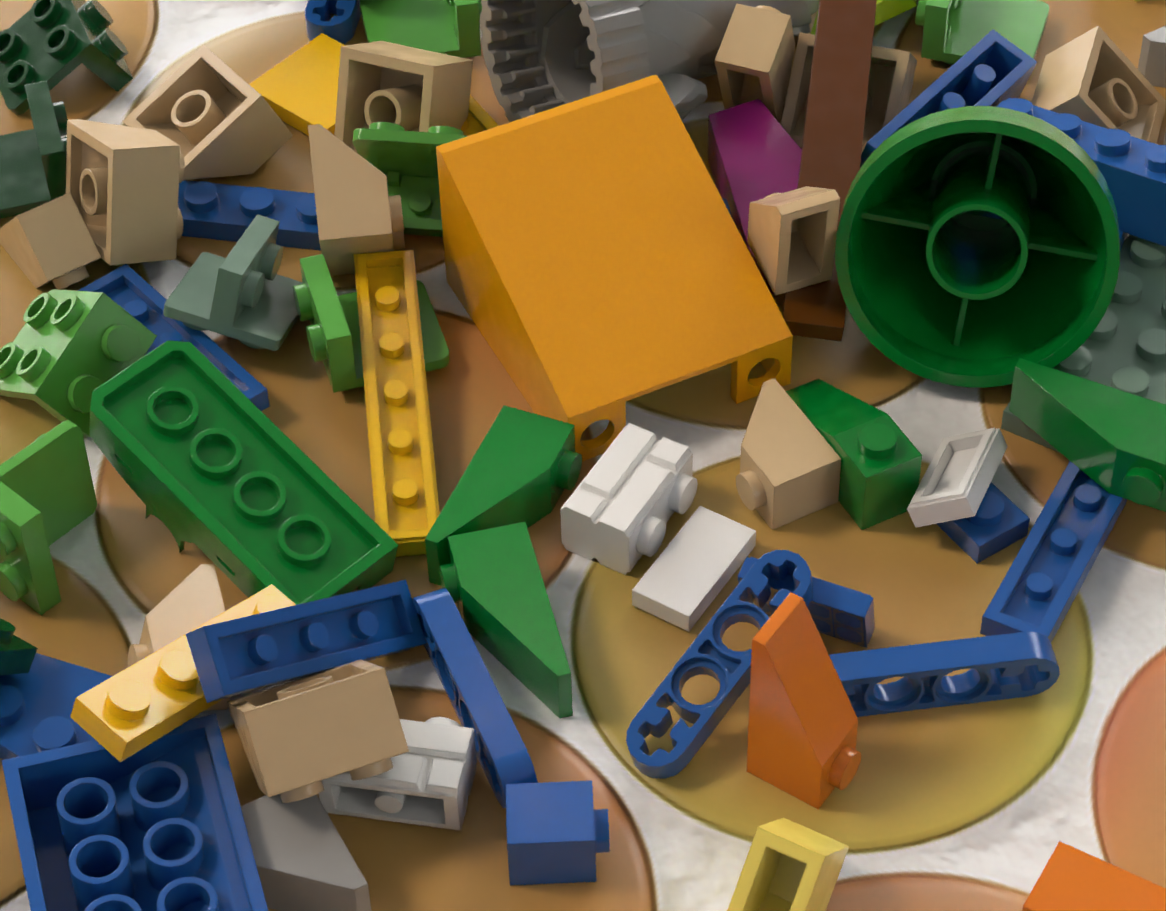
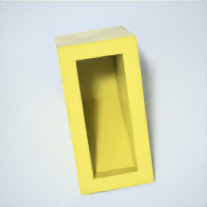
(788, 869)

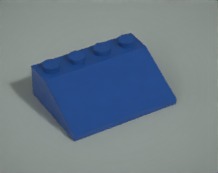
(134, 831)

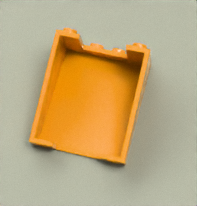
(603, 259)

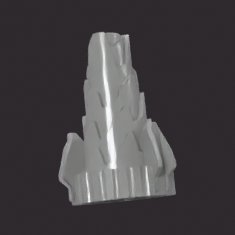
(572, 49)

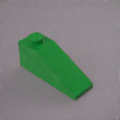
(1098, 428)
(876, 457)
(509, 480)
(508, 609)

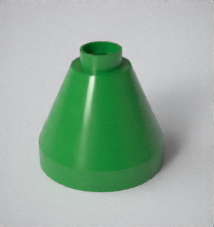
(977, 246)

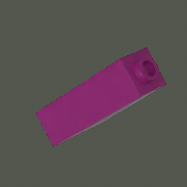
(750, 159)

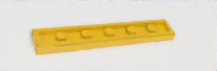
(396, 398)

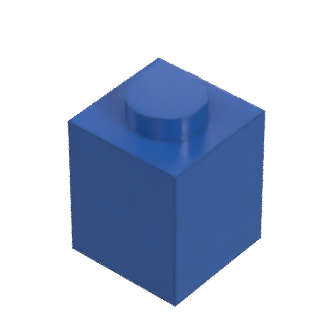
(554, 832)

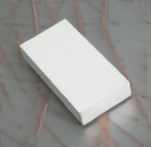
(957, 477)
(693, 568)

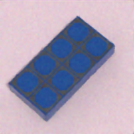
(833, 608)

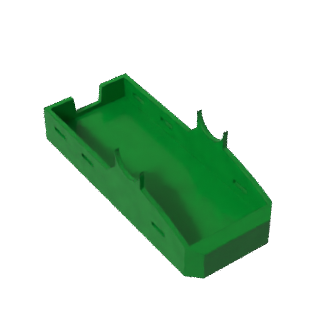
(233, 480)

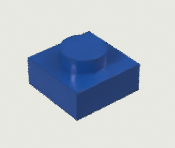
(991, 529)

